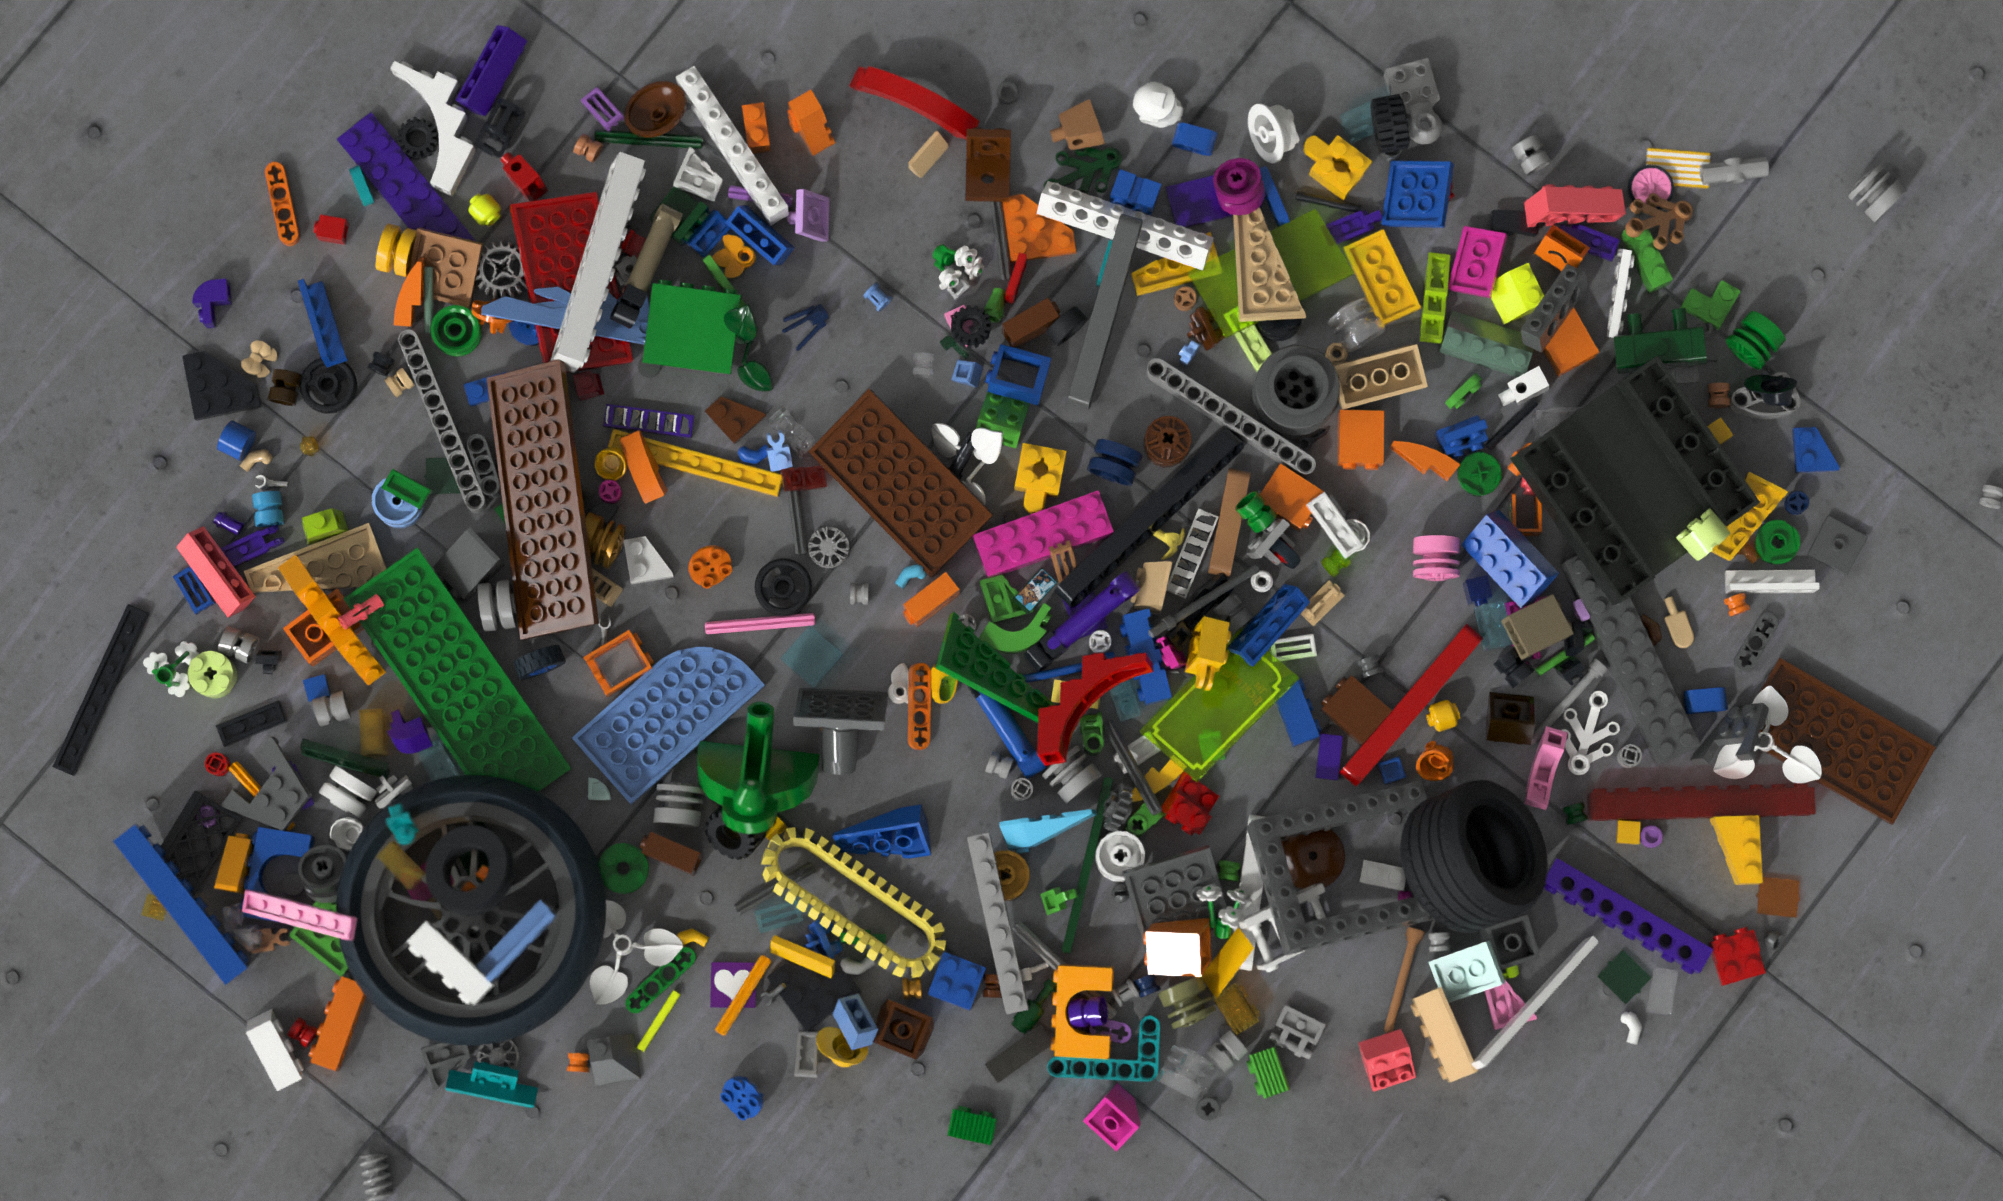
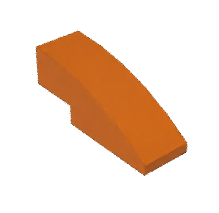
(410, 295)
(1424, 458)
(643, 466)

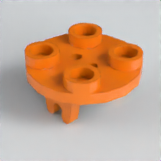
(495, 323)
(718, 560)

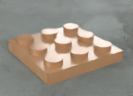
(453, 263)

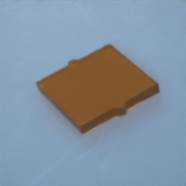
(1778, 897)

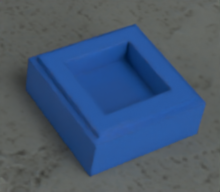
(316, 687)
(1391, 770)

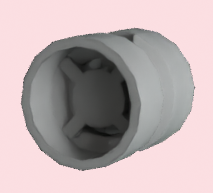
(1535, 161)
(230, 644)
(331, 708)
(1226, 1051)

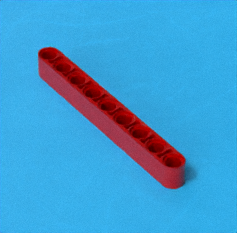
(1411, 705)

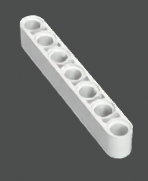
(1253, 885)

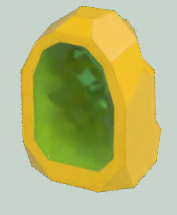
(942, 686)

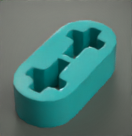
(361, 185)

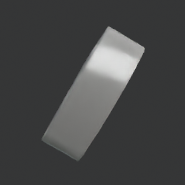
(1756, 407)

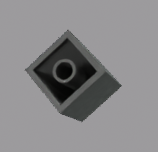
(467, 565)

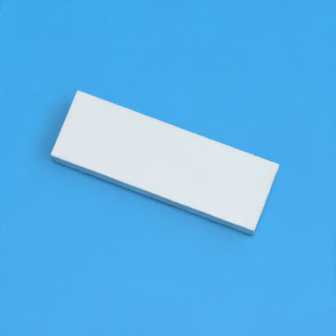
(1334, 525)

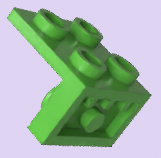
(1004, 416)

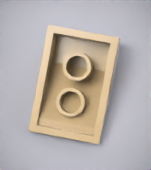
(1153, 586)

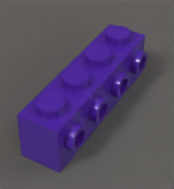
(491, 70)

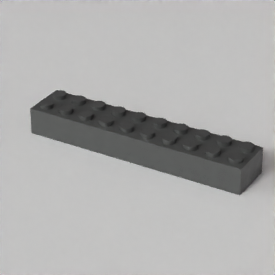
(1634, 668)

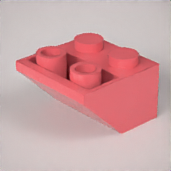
(1387, 1060)

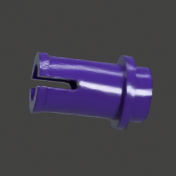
(228, 523)

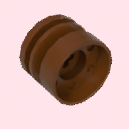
(1163, 453)

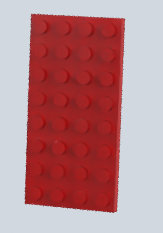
(551, 247)

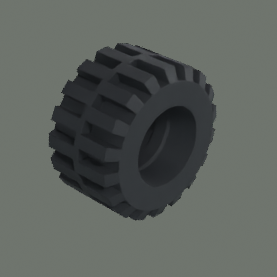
(1390, 123)
(729, 841)

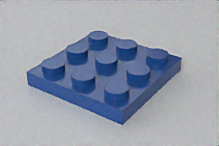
(1417, 194)

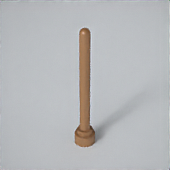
(1413, 938)

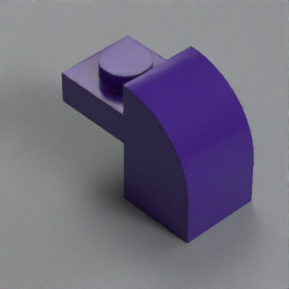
(211, 294)
(408, 736)

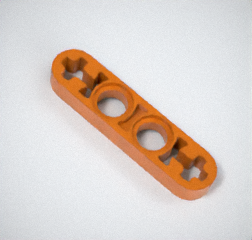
(280, 204)
(915, 706)

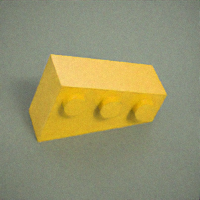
(1741, 846)

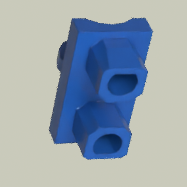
(819, 942)

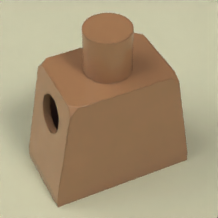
(1078, 127)

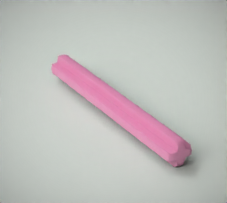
(760, 623)

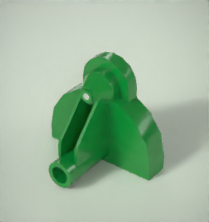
(754, 778)

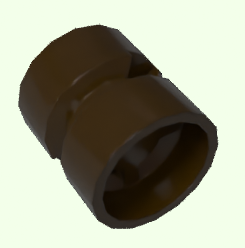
(284, 387)

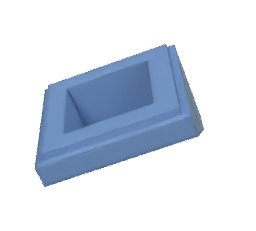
(967, 373)

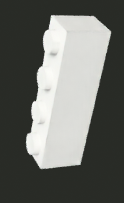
(450, 963)

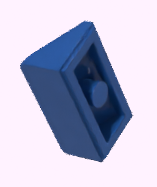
(709, 233)

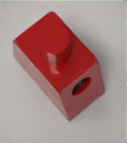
(523, 176)

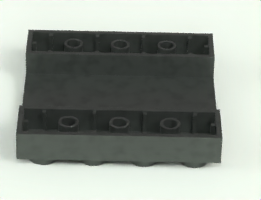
(1632, 478)

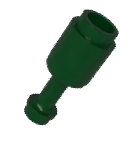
(1026, 1020)

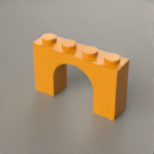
(1070, 1040)

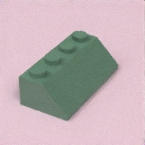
(1485, 344)

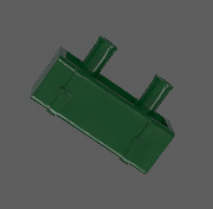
(1674, 347)

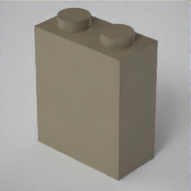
(1537, 627)

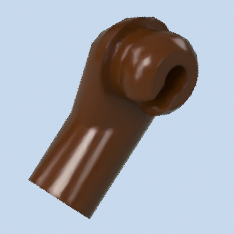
(1653, 629)

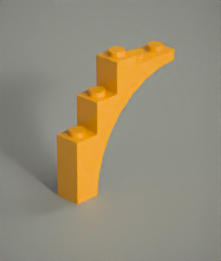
(327, 617)

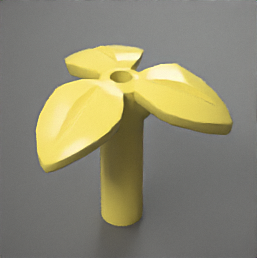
(1171, 539)

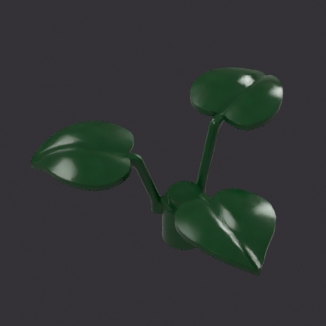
(744, 325)

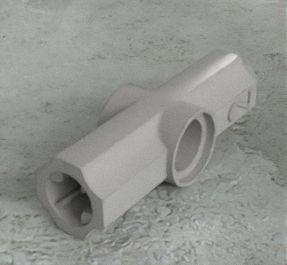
(1734, 170)

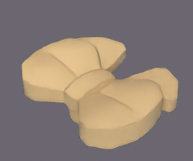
(260, 351)

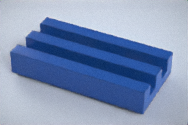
(203, 605)

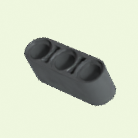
(480, 456)

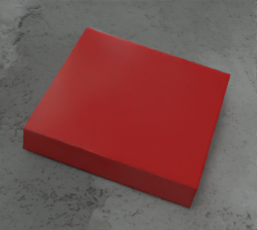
(1016, 278)

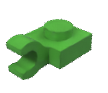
(1055, 899)

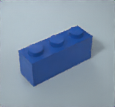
(760, 235)
(1297, 715)

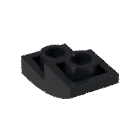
(1511, 222)

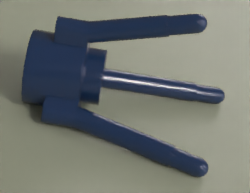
(814, 315)

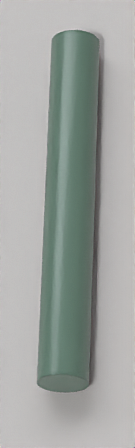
(428, 298)

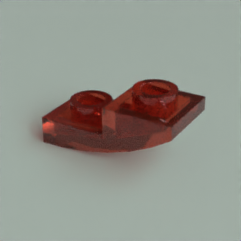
(803, 478)

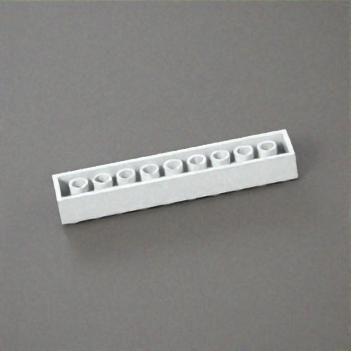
(598, 261)

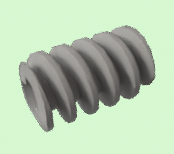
(377, 1176)

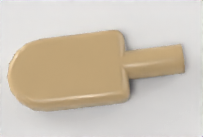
(1678, 625)

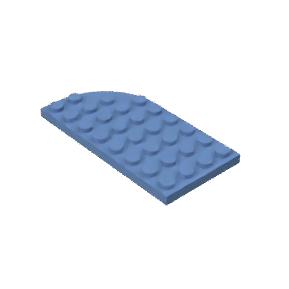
(666, 716)

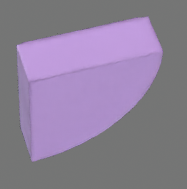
(1580, 611)

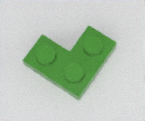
(1712, 309)

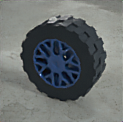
(539, 662)

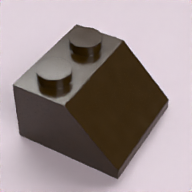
(1510, 718)

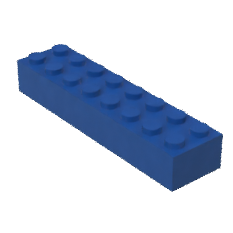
(181, 903)

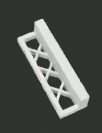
(1770, 581)

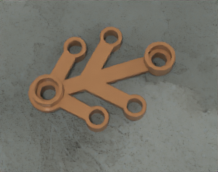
(1680, 211)

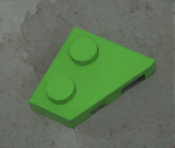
(999, 597)

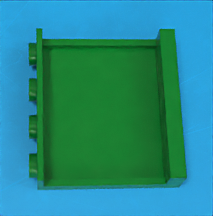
(689, 327)

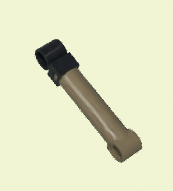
(634, 293)

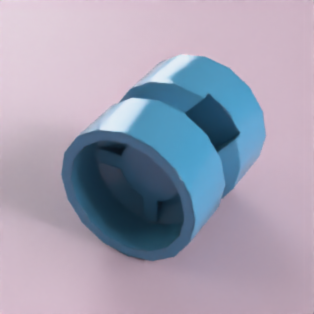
(267, 506)

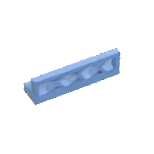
(516, 941)

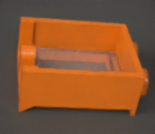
(619, 662)

